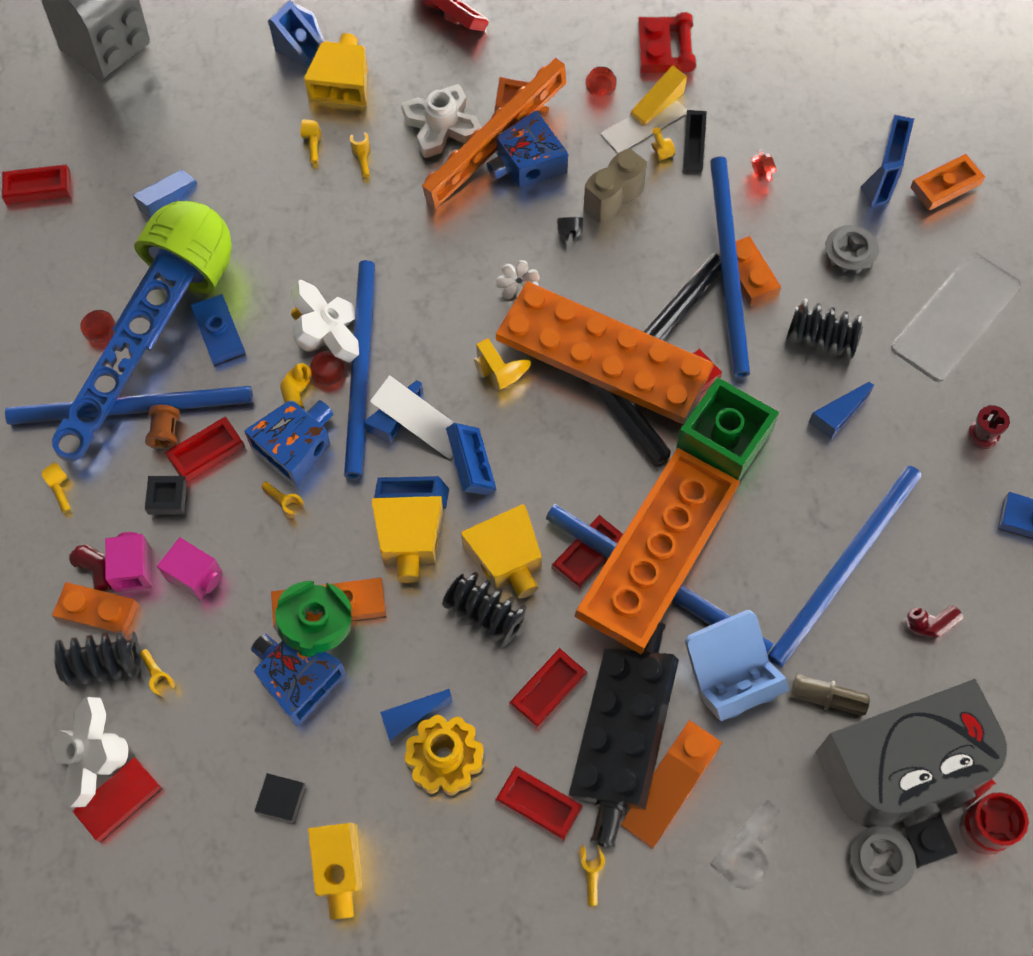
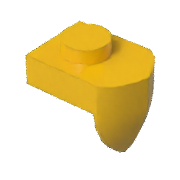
(491, 365)

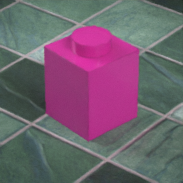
(128, 562)
(190, 569)

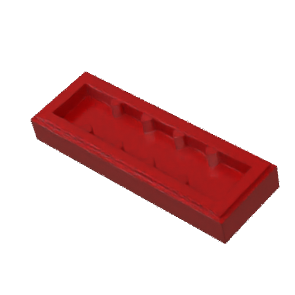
(460, 13)

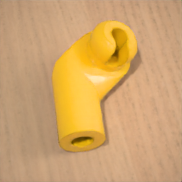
(295, 383)

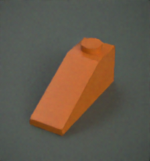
(672, 783)

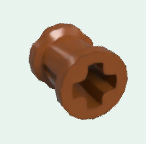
(162, 427)

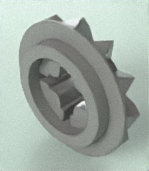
(859, 240)
(901, 862)

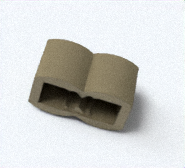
(614, 185)

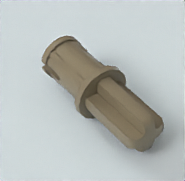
(830, 695)

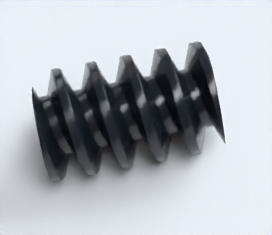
(826, 328)
(484, 608)
(97, 660)

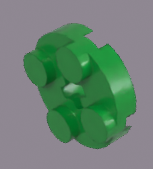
(309, 636)

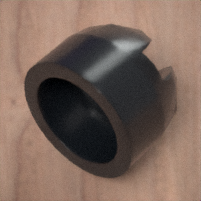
(570, 225)

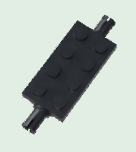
(623, 734)

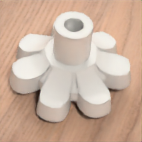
(515, 278)

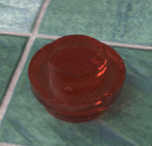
(601, 81)
(763, 166)
(98, 326)
(327, 368)

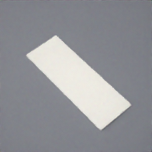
(631, 131)
(414, 414)

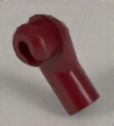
(93, 560)
(933, 626)

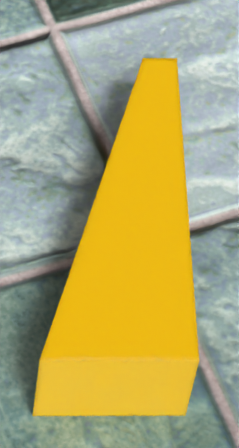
(660, 96)

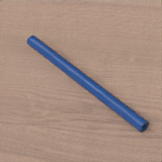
(730, 267)
(359, 371)
(132, 404)
(605, 546)
(844, 567)

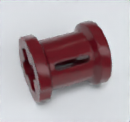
(994, 427)

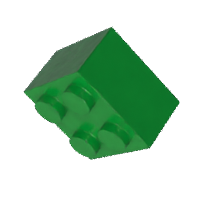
(727, 428)

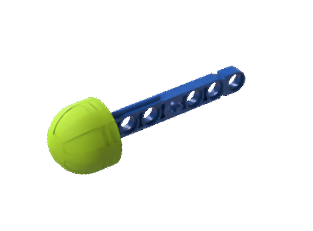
(185, 249)

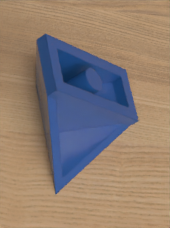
(295, 33)

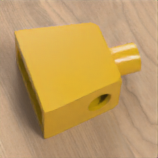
(339, 73)
(408, 532)
(506, 550)
(330, 847)

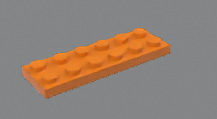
(605, 352)
(657, 551)

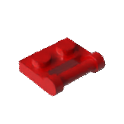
(656, 44)

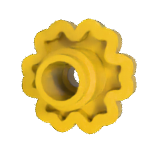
(448, 772)

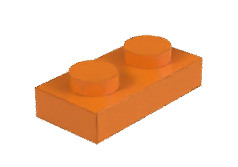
(947, 182)
(755, 275)
(94, 609)

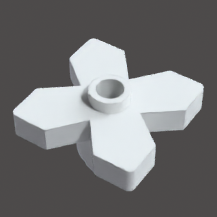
(440, 118)
(323, 322)
(87, 751)

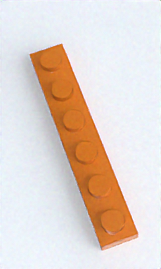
(483, 141)

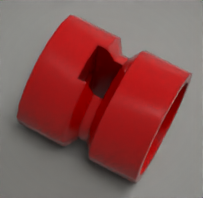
(994, 823)

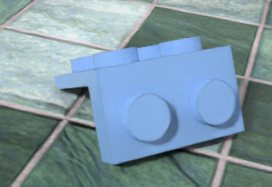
(733, 666)

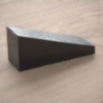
(694, 140)

